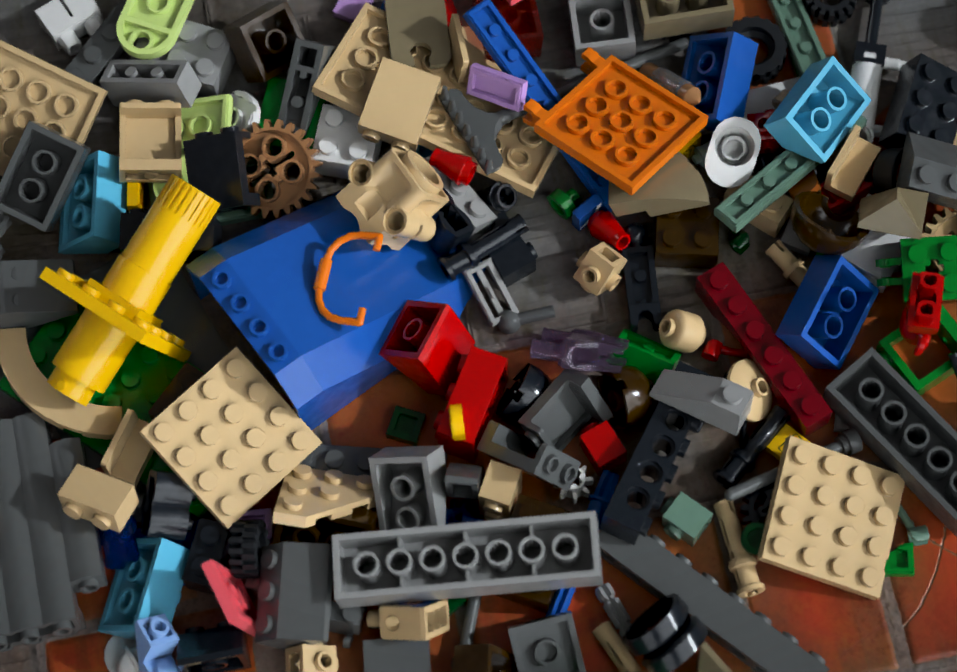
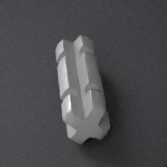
(613, 608)

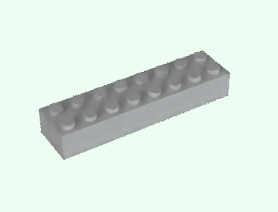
(467, 559)

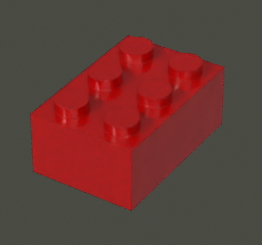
(479, 392)

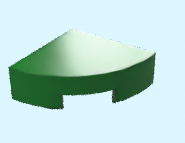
(900, 562)

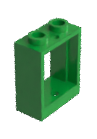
(947, 333)

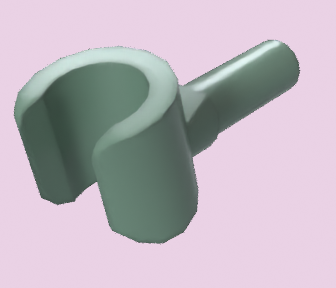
(918, 535)

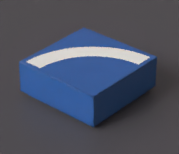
(584, 211)

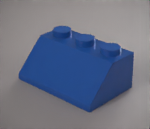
(722, 71)

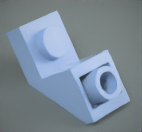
(155, 644)

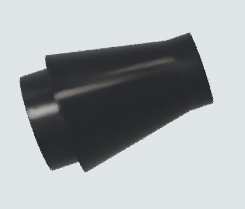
(499, 196)

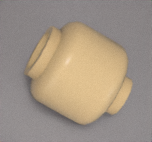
(682, 331)

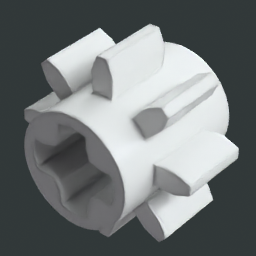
(576, 491)

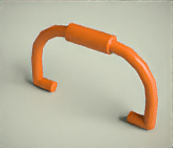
(324, 270)

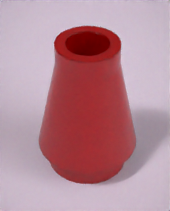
(454, 166)
(607, 229)

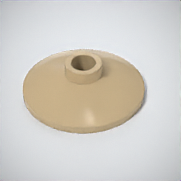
(749, 376)

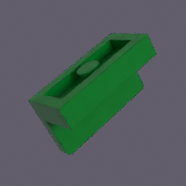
(648, 355)

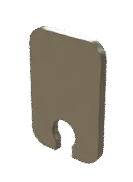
(418, 24)

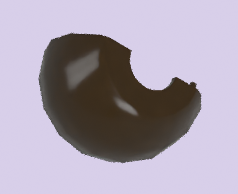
(823, 229)

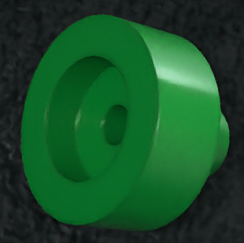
(562, 202)

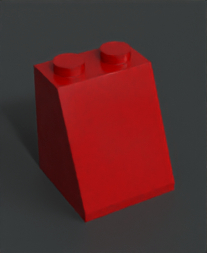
(427, 345)

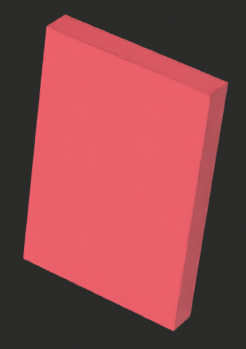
(231, 596)

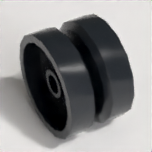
(665, 635)

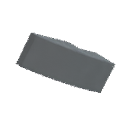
(464, 480)

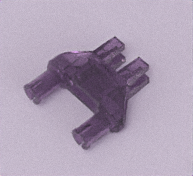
(580, 350)

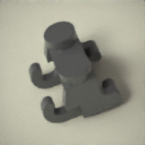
(347, 621)

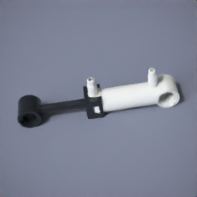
(868, 65)

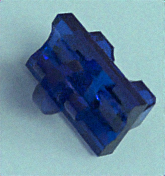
(120, 546)

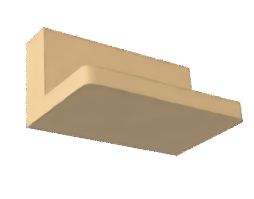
(465, 48)
(851, 166)
(128, 451)

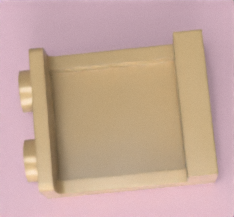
(398, 105)
(149, 141)

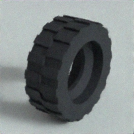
(774, 40)

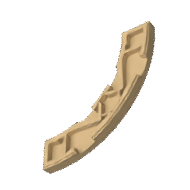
(45, 400)

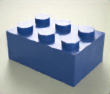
(827, 312)

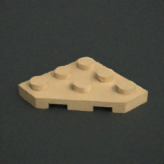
(320, 493)

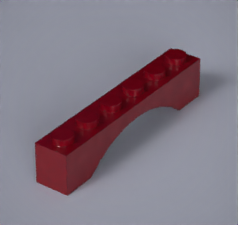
(785, 377)

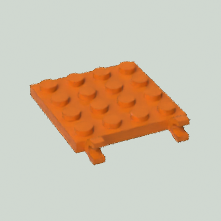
(617, 122)

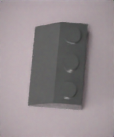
(929, 168)
(294, 594)

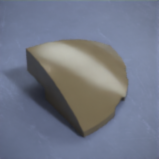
(669, 190)

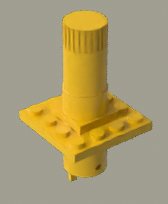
(125, 302)

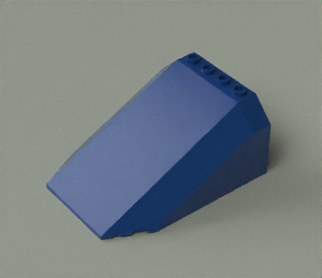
(269, 295)

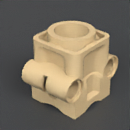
(394, 197)

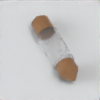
(672, 82)

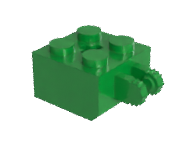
(917, 255)

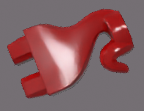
(923, 310)

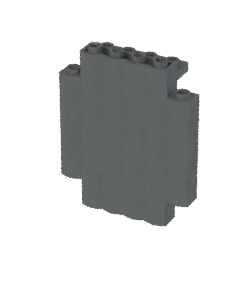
(41, 548)

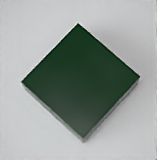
(406, 425)

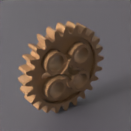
(288, 191)

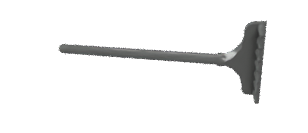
(481, 127)

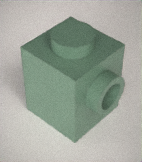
(685, 518)

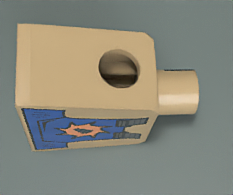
(410, 620)

